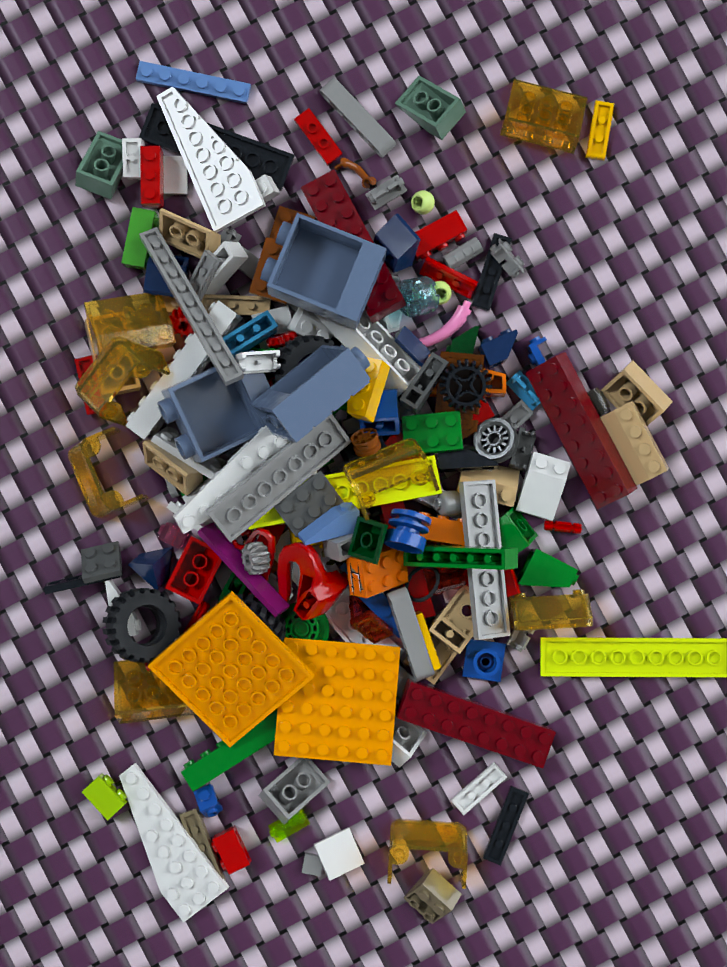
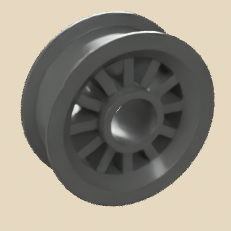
(499, 426)

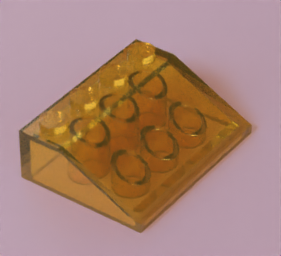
(544, 116)
(133, 317)
(143, 696)

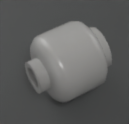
(448, 503)

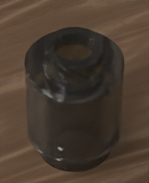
(599, 401)

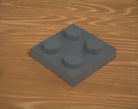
(101, 562)

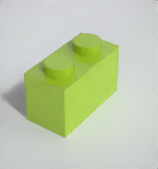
(105, 796)

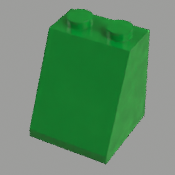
(515, 530)
(546, 570)

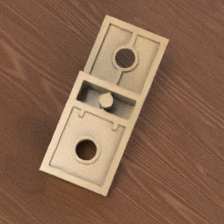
(450, 631)

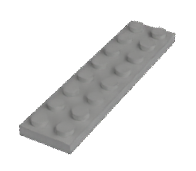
(277, 478)
(486, 586)

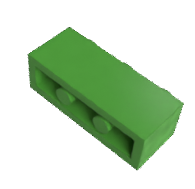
(134, 252)

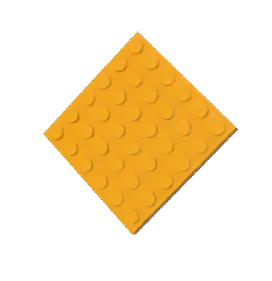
(231, 669)
(345, 707)

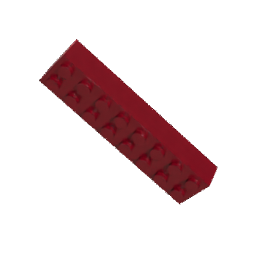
(334, 207)
(581, 430)
(475, 723)

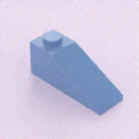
(334, 523)

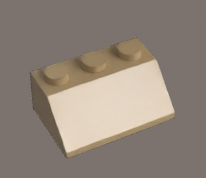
(186, 234)
(636, 385)
(171, 468)
(505, 479)

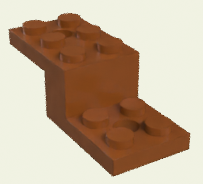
(272, 250)

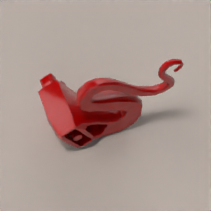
(316, 588)

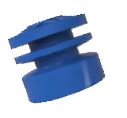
(408, 527)

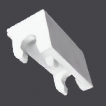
(131, 157)
(258, 361)

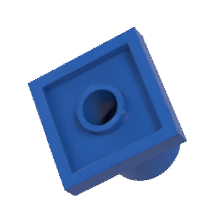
(478, 650)

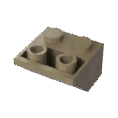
(432, 896)

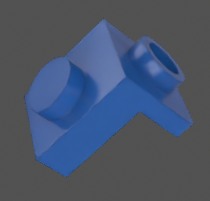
(535, 355)
(208, 801)

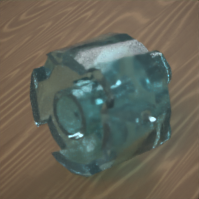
(419, 296)

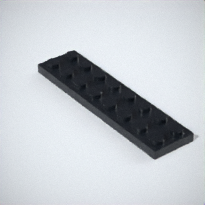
(257, 156)

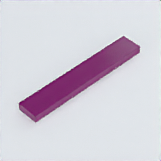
(232, 558)

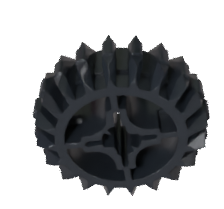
(478, 395)

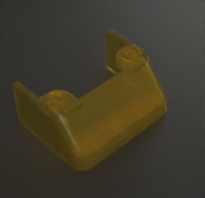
(112, 370)
(387, 469)
(99, 503)
(550, 611)
(429, 836)

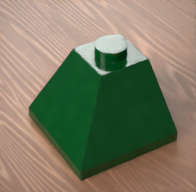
(368, 540)

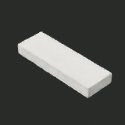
(478, 788)

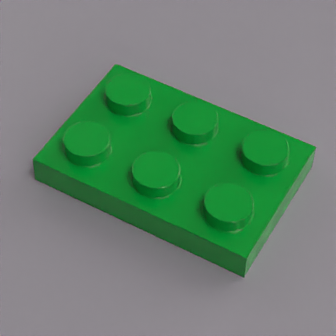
(435, 431)

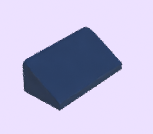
(412, 345)

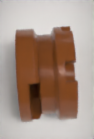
(365, 443)

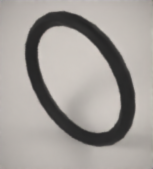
(433, 590)

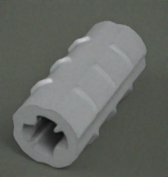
(463, 253)

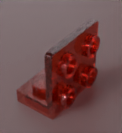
(449, 579)
(367, 622)

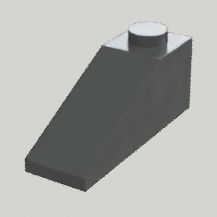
(423, 384)

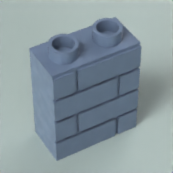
(323, 270)
(312, 391)
(213, 414)

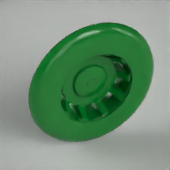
(305, 628)

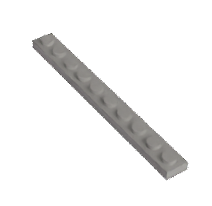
(191, 306)

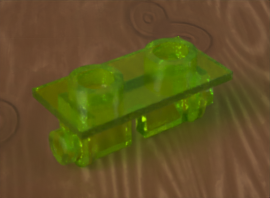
(279, 831)

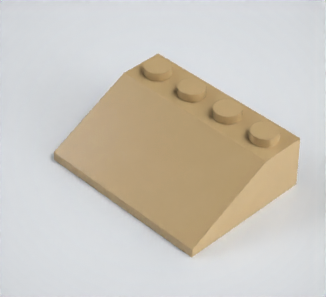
(634, 443)

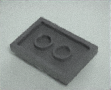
(308, 503)

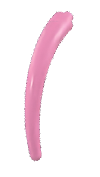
(453, 325)

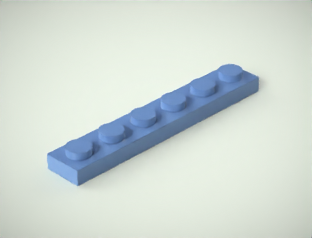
(193, 82)

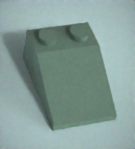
(431, 107)
(101, 166)

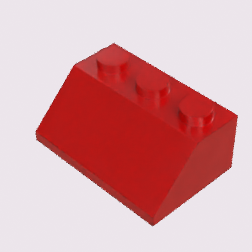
(194, 570)

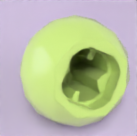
(422, 202)
(444, 291)

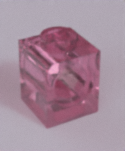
(172, 535)

